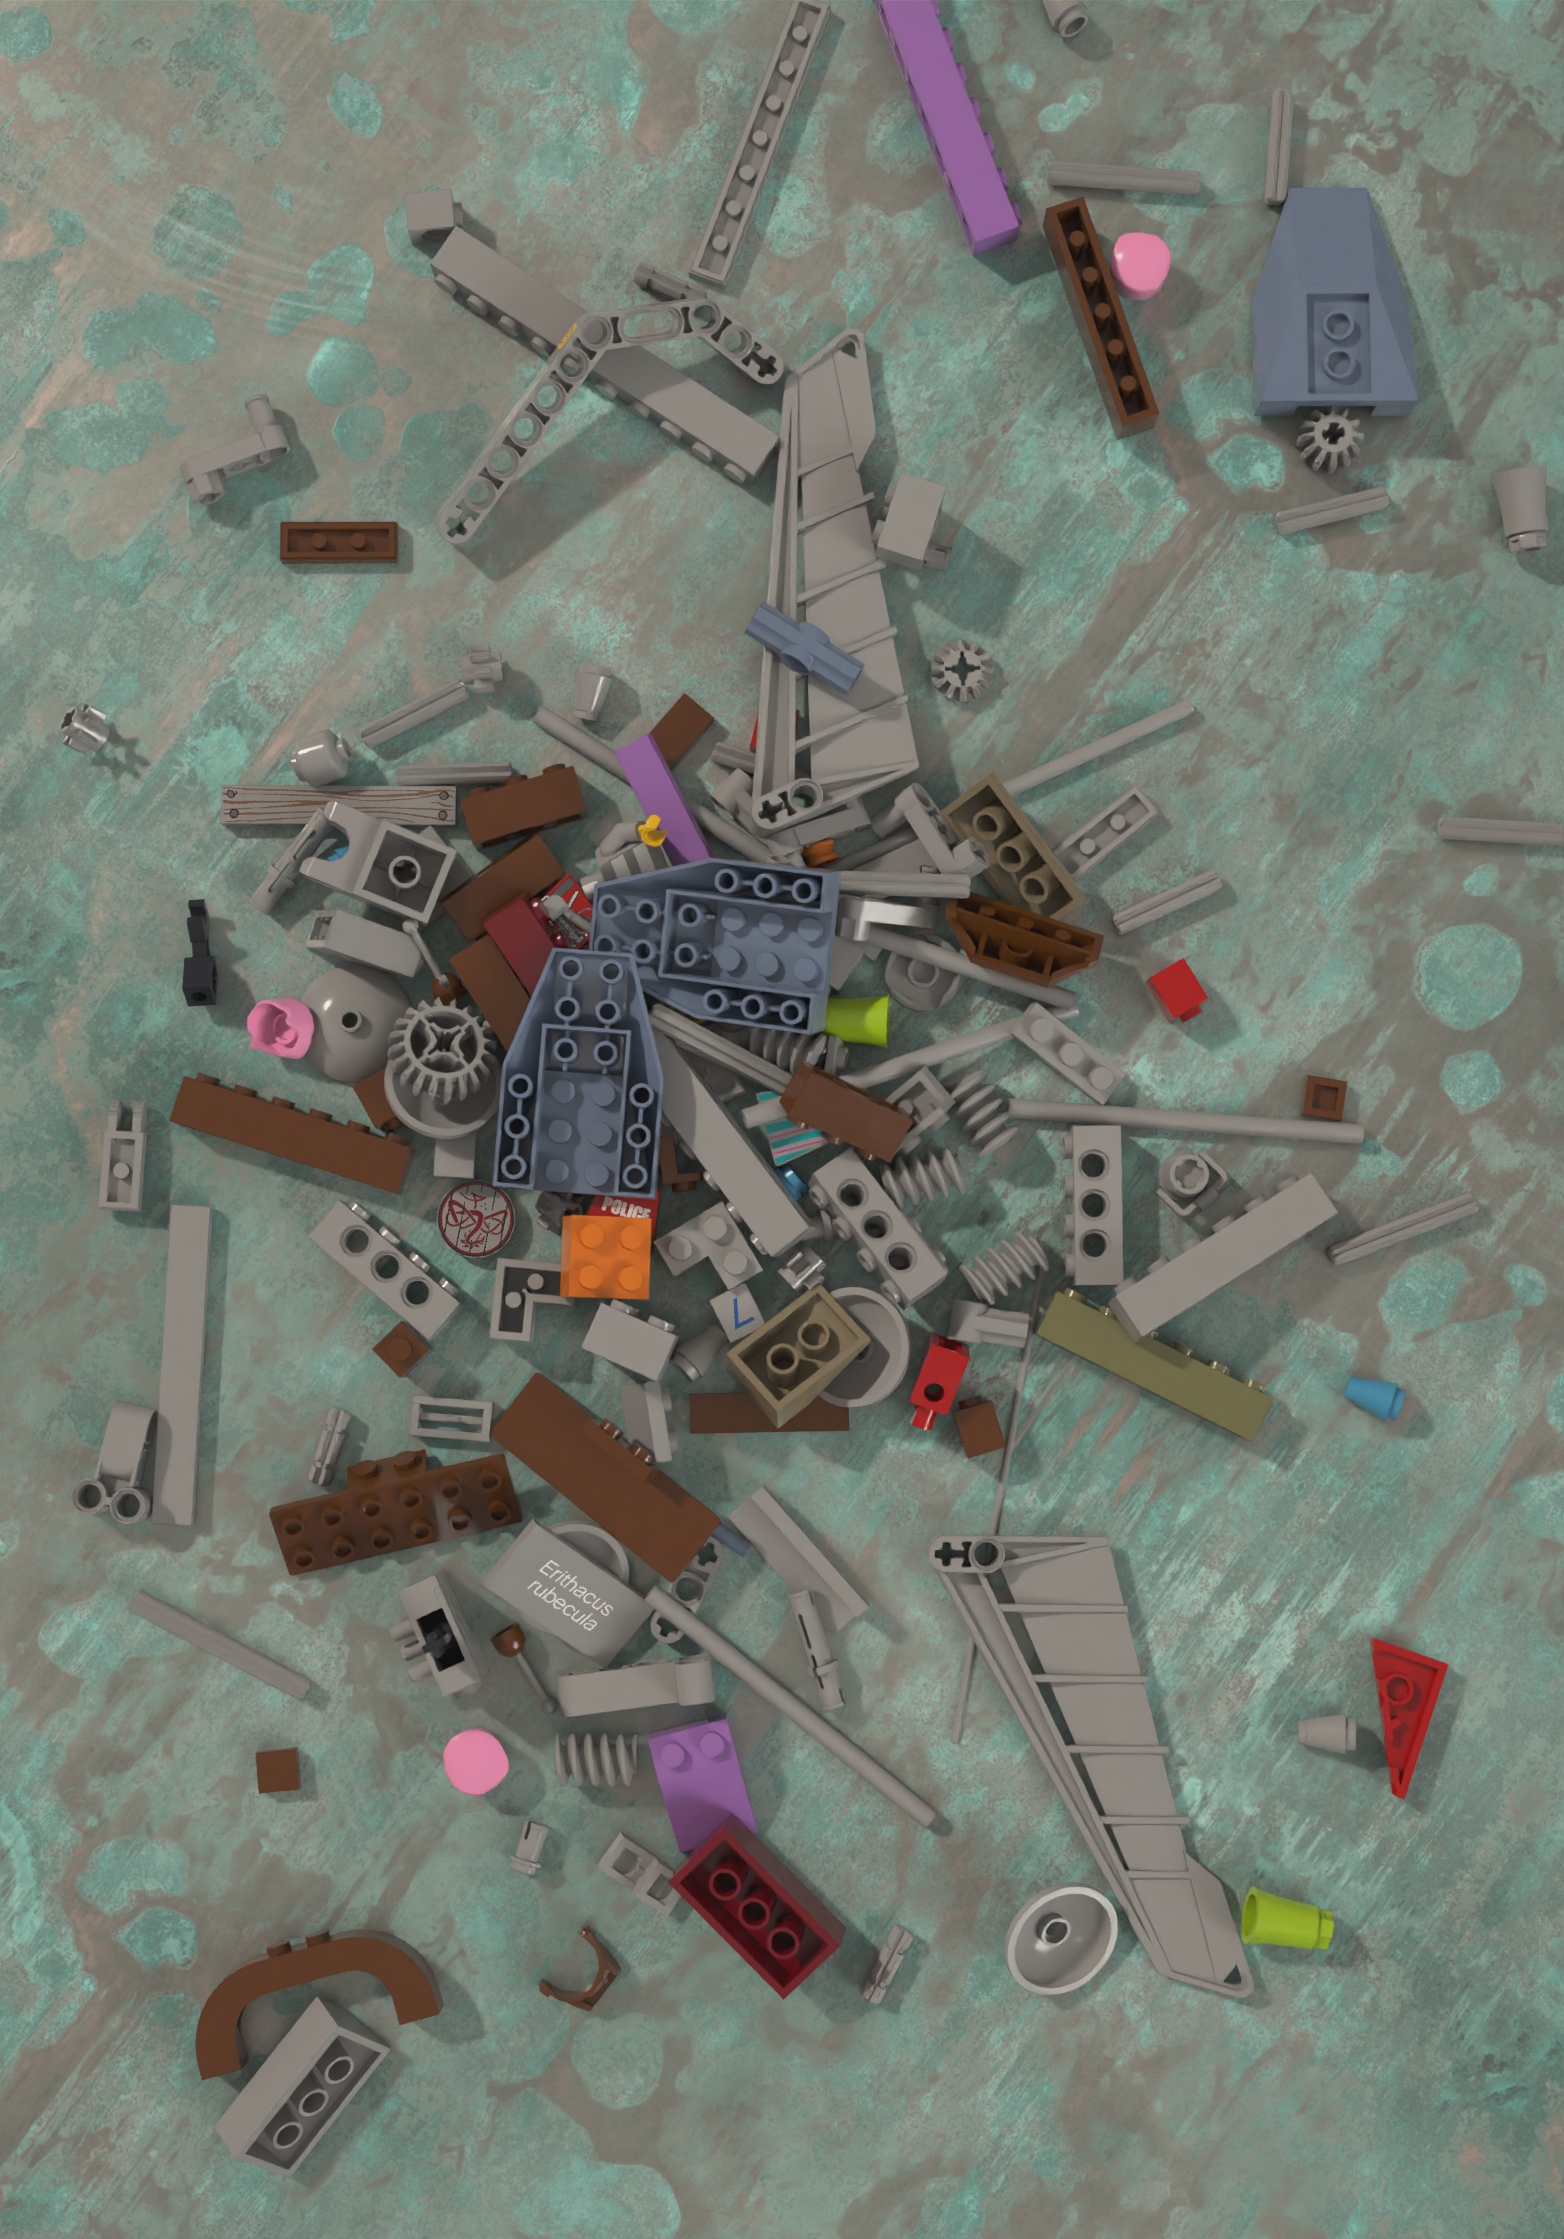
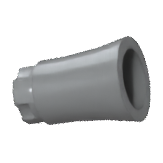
(1523, 507)

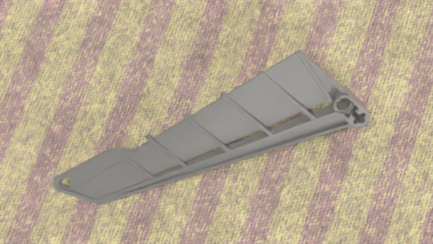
(867, 734)
(1088, 1654)

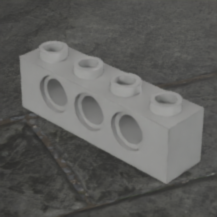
(1104, 1144)
(850, 1175)
(334, 1236)

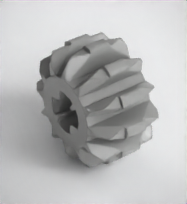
(1320, 449)

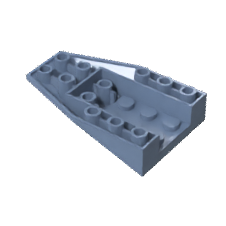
(1331, 311)
(727, 939)
(582, 1083)

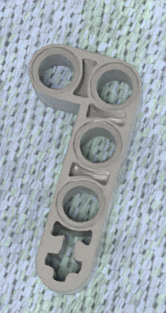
(637, 1685)

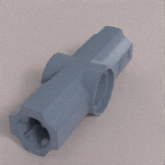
(804, 648)

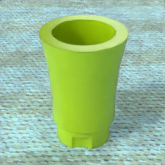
(859, 1019)
(1284, 1922)

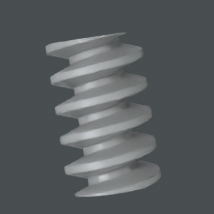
(785, 1047)
(980, 1112)
(922, 1177)
(1004, 1267)
(596, 1760)

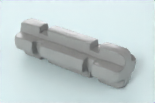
(666, 284)
(329, 1446)
(886, 1964)

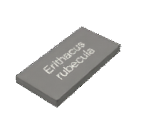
(568, 1593)

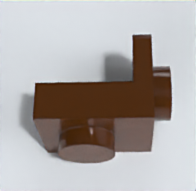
(669, 1168)

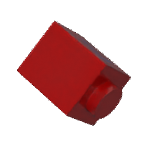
(1177, 992)

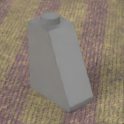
(364, 943)

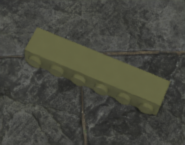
(1154, 1366)

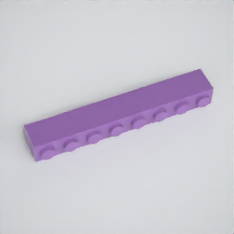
(951, 122)

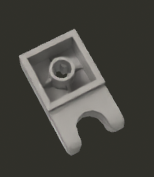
(372, 857)

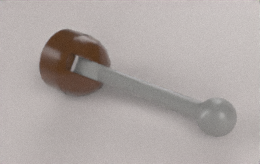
(445, 985)
(510, 1643)

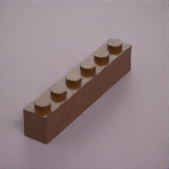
(1100, 318)
(293, 1135)

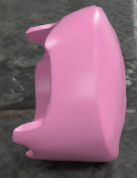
(1139, 265)
(281, 1027)
(475, 1761)

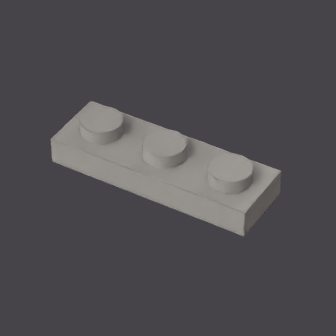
(1067, 1053)

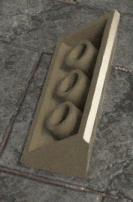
(1021, 863)

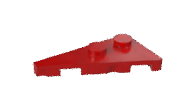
(1406, 1698)

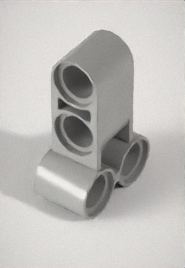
(121, 1464)

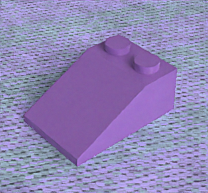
(700, 1778)

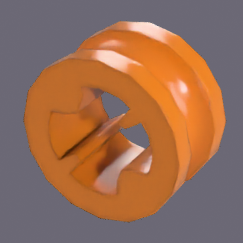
(820, 854)

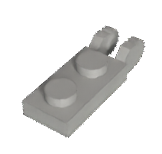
(123, 1160)

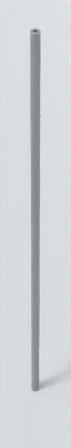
(1025, 781)

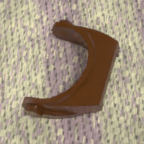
(589, 1996)

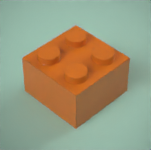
(605, 1257)

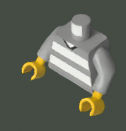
(628, 851)

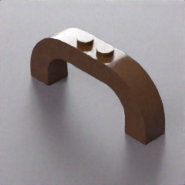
(381, 1954)

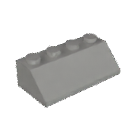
(301, 2088)

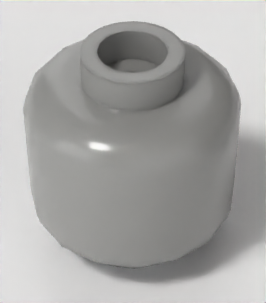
(321, 758)

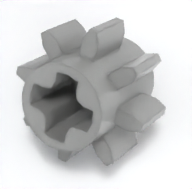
(482, 668)
(84, 728)
(555, 1206)
(801, 1268)

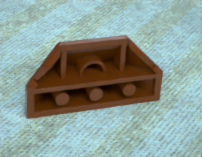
(1021, 940)

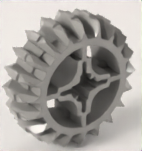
(443, 1029)

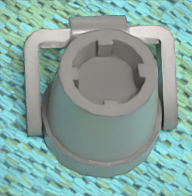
(1186, 1178)

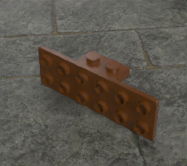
(605, 1476)
(395, 1508)

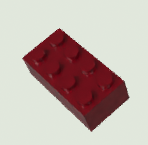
(758, 1906)

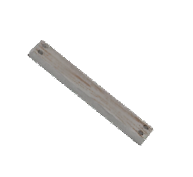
(298, 803)

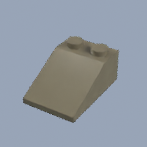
(796, 1354)

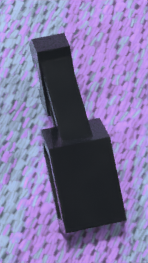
(199, 971)

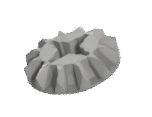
(949, 684)

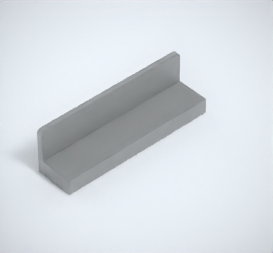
(797, 1558)

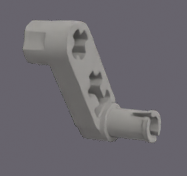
(206, 471)
(841, 822)
(941, 843)
(858, 912)

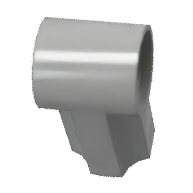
(735, 800)
(978, 1323)

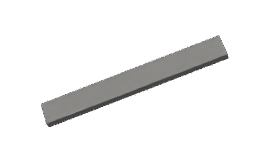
(759, 142)
(182, 1365)

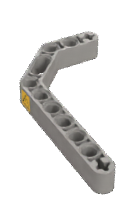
(566, 385)

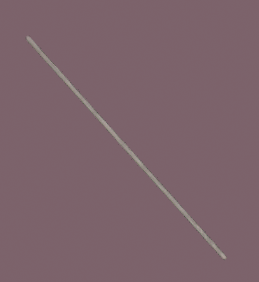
(1000, 1490)

